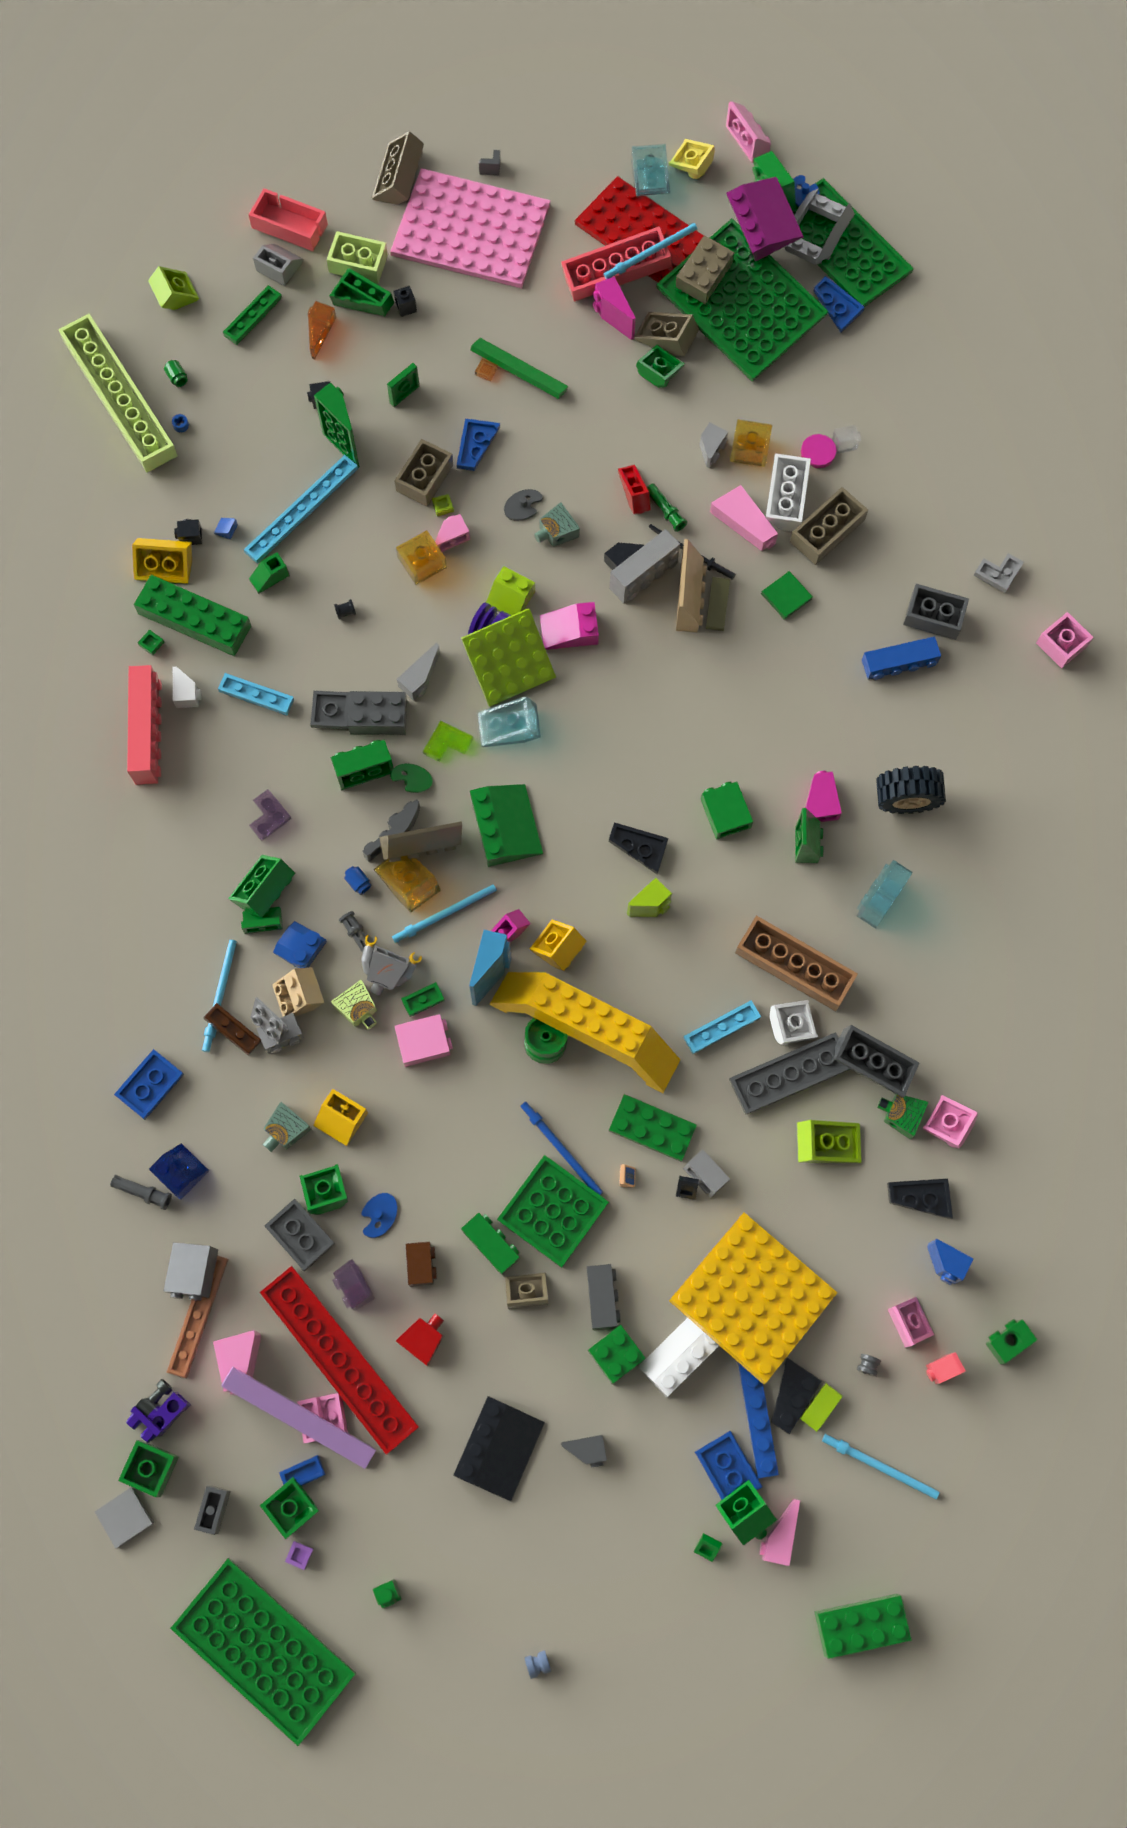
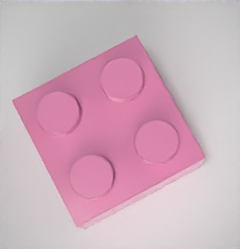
(1064, 640)

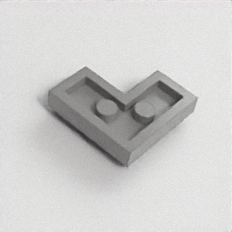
(997, 576)

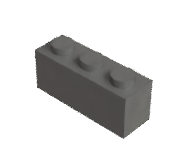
(602, 1296)

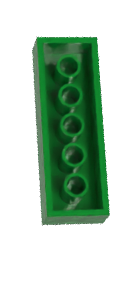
(192, 615)

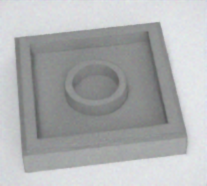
(124, 1517)

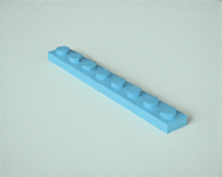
(300, 509)

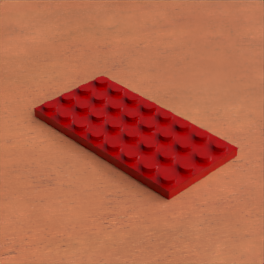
(622, 214)

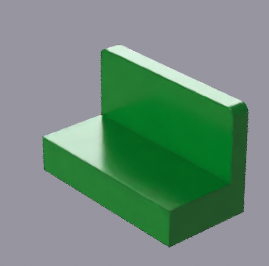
(268, 922)

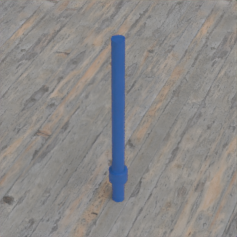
(536, 1119)

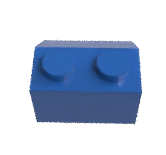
(949, 1262)

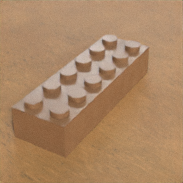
(796, 963)

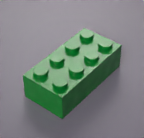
(862, 1626)

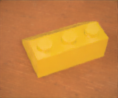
(163, 559)

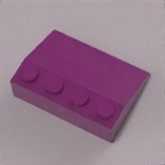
(764, 216)

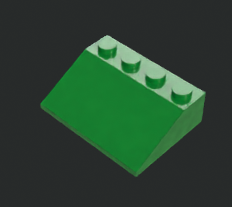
(335, 420)
(505, 823)

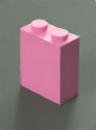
(423, 1040)

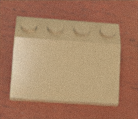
(690, 589)

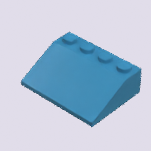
(490, 964)

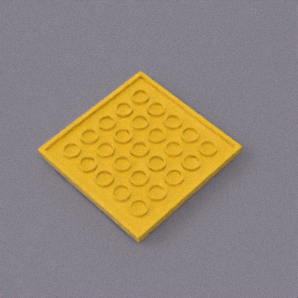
(753, 1298)

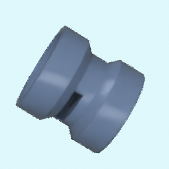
(537, 1664)

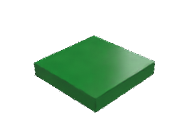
(403, 385)
(786, 595)

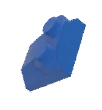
(299, 945)

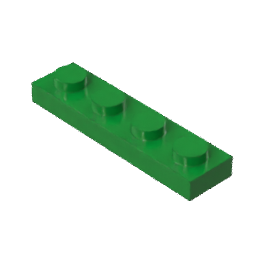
(252, 315)

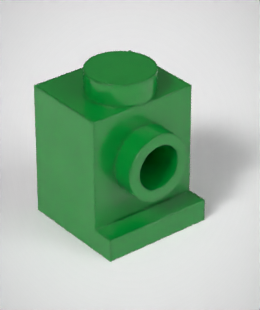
(387, 1594)

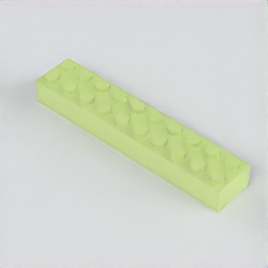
(118, 393)

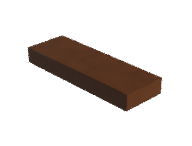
(232, 1029)

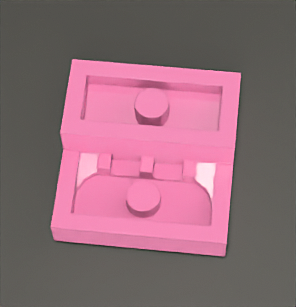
(327, 1407)

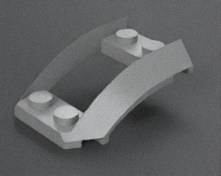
(826, 208)

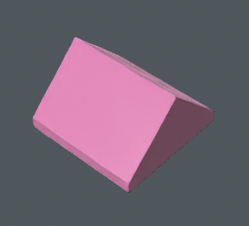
(910, 1322)

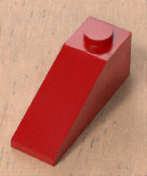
(635, 489)

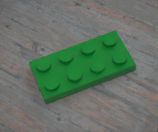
(652, 1127)

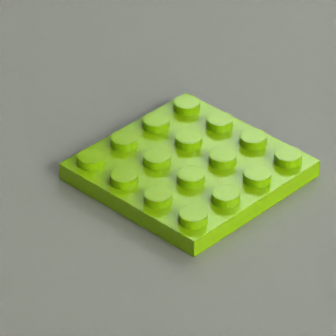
(508, 657)

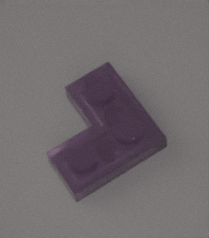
(273, 815)

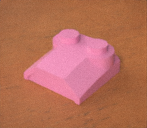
(951, 1122)

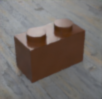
(419, 1263)

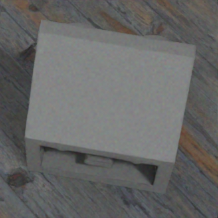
(276, 263)

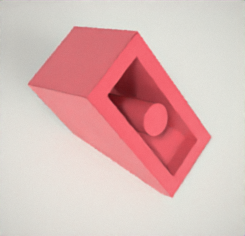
(944, 1368)

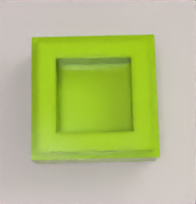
(442, 505)

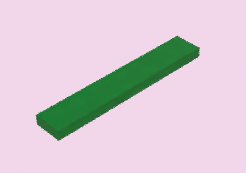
(519, 368)

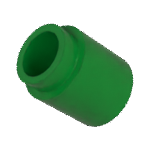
(175, 373)

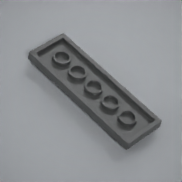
(787, 1074)

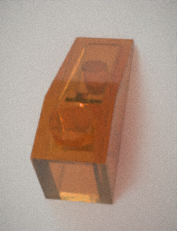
(320, 319)

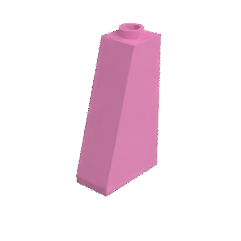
(745, 518)

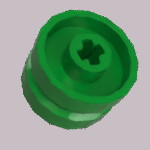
(544, 1042)

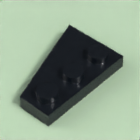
(640, 845)
(922, 1195)
(794, 1394)

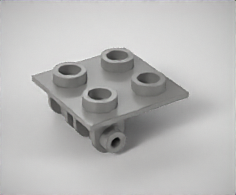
(268, 1021)

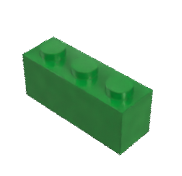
(491, 1243)

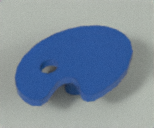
(800, 194)
(380, 1209)

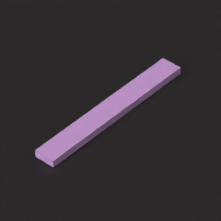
(298, 1417)

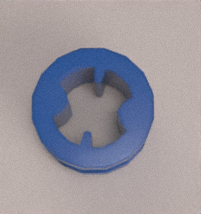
(183, 426)

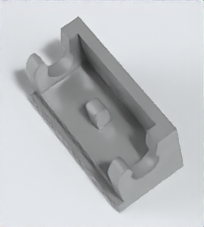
(708, 1172)

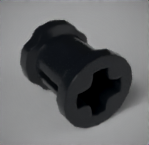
(345, 609)

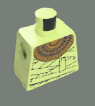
(356, 1005)

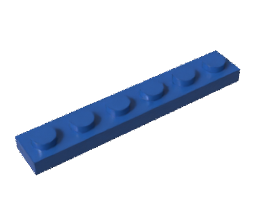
(758, 1424)

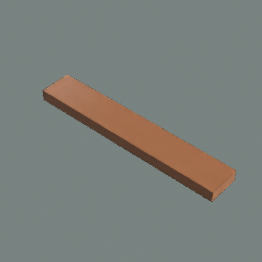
(194, 1326)

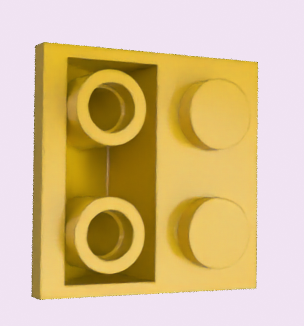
(340, 1117)

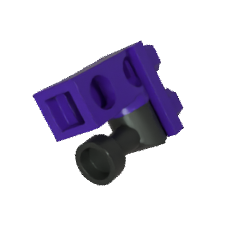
(157, 1417)

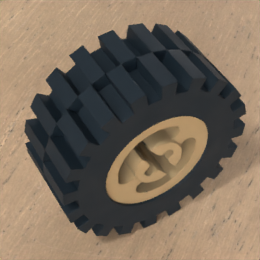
(911, 790)

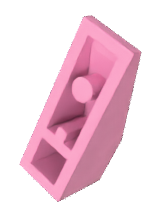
(780, 1539)

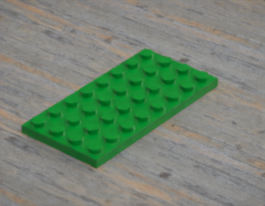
(862, 259)
(263, 1651)

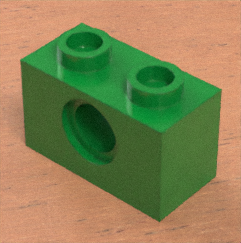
(1022, 1337)

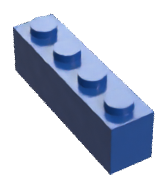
(901, 658)

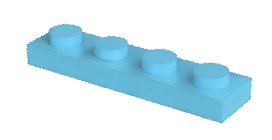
(256, 694)
(722, 1027)

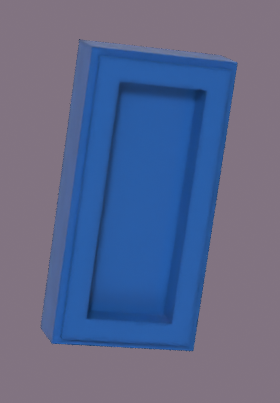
(304, 1472)

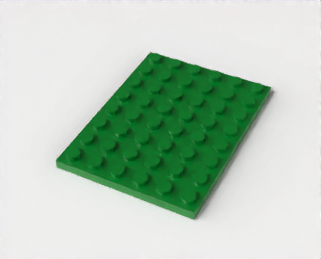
(753, 310)

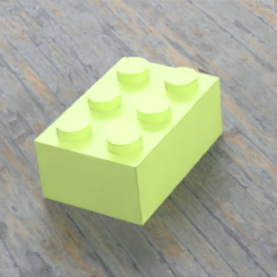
(359, 254)

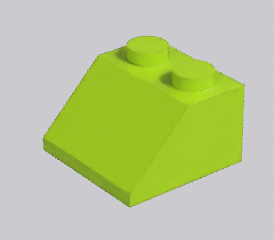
(172, 288)
(511, 592)
(650, 901)

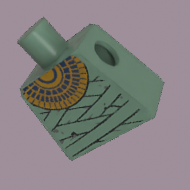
(557, 526)
(284, 1128)

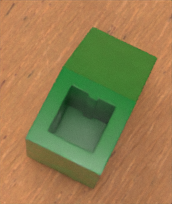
(269, 573)

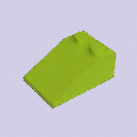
(828, 1142)

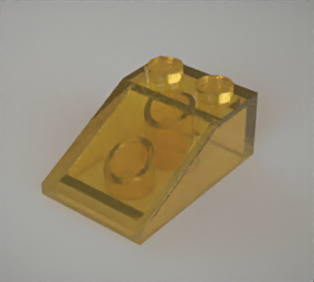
(408, 881)

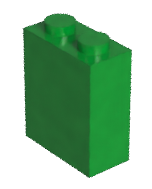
(726, 809)

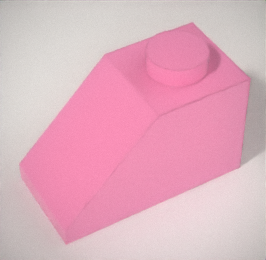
(452, 533)

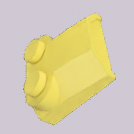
(693, 158)

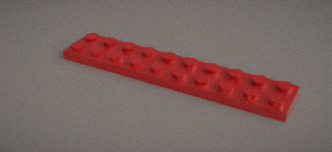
(339, 1360)

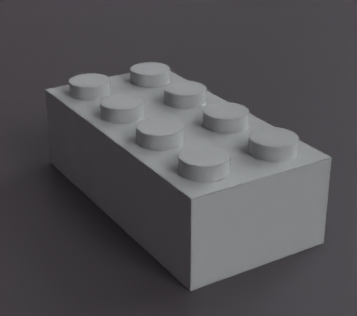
(644, 566)

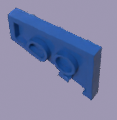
(840, 305)
(474, 442)

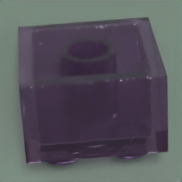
(353, 1285)

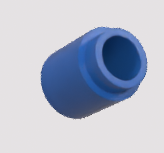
(357, 880)

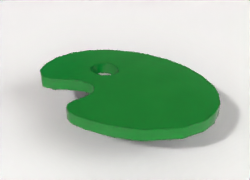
(416, 780)

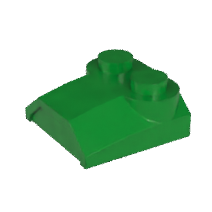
(658, 366)
(324, 1190)
(289, 1508)

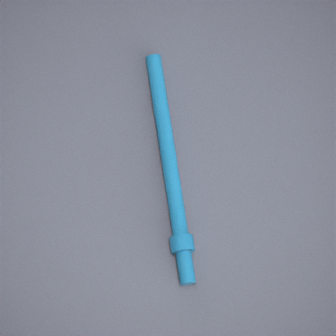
(621, 267)
(411, 930)
(210, 1031)
(843, 1447)

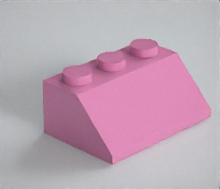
(747, 131)

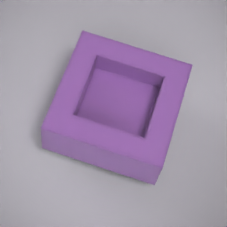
(299, 1555)

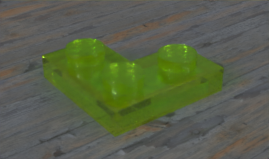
(445, 737)

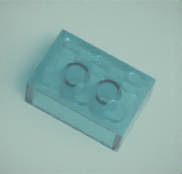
(883, 893)

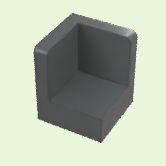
(490, 166)

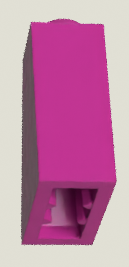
(823, 797)

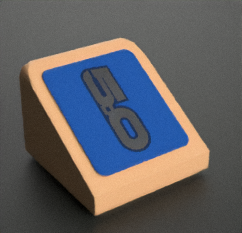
(627, 1176)

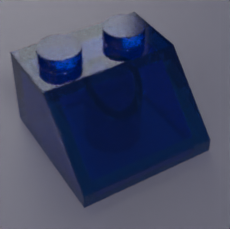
(179, 1170)

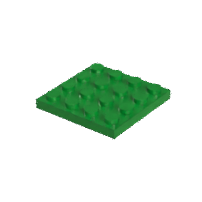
(552, 1211)

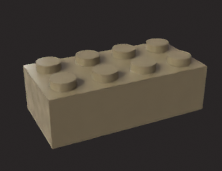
(828, 525)

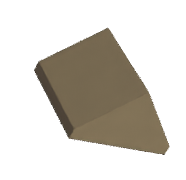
(526, 1290)

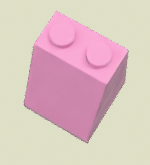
(238, 1352)

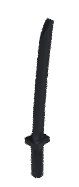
(711, 564)

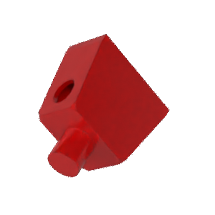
(422, 1338)

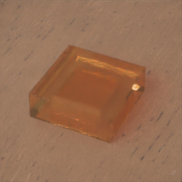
(486, 369)

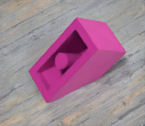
(512, 925)

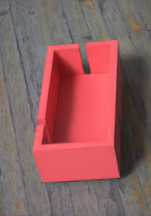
(292, 222)

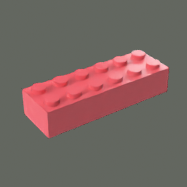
(589, 268)
(144, 725)

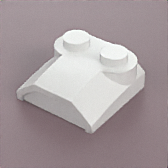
(792, 1022)

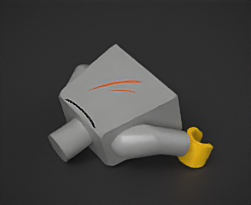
(385, 967)

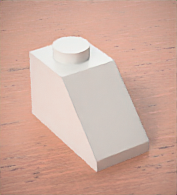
(184, 690)

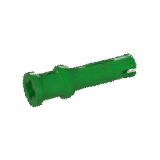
(670, 513)

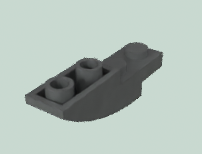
(397, 823)

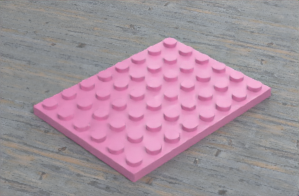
(470, 228)

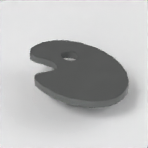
(519, 508)

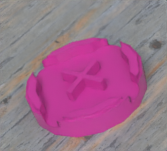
(819, 449)

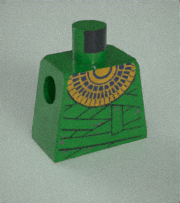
(903, 1113)

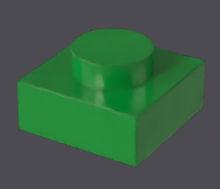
(151, 642)
(707, 1547)

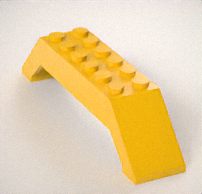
(589, 1022)

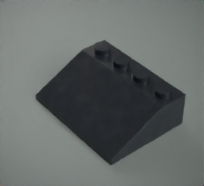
(499, 1448)

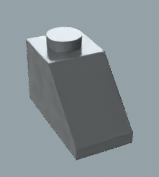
(588, 1450)

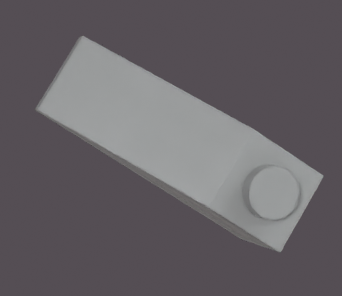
(417, 676)

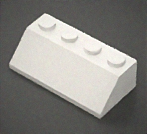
(787, 491)
(677, 1357)

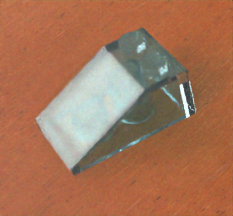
(650, 170)
(509, 723)

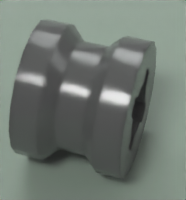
(869, 1365)

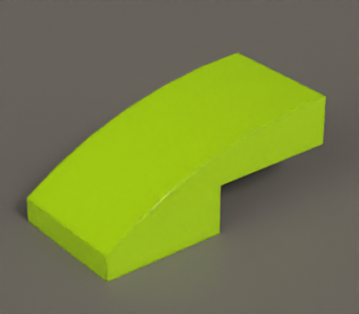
(821, 1407)

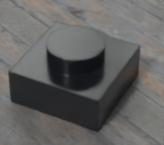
(687, 1187)

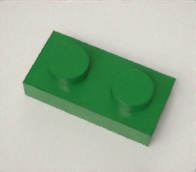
(422, 999)

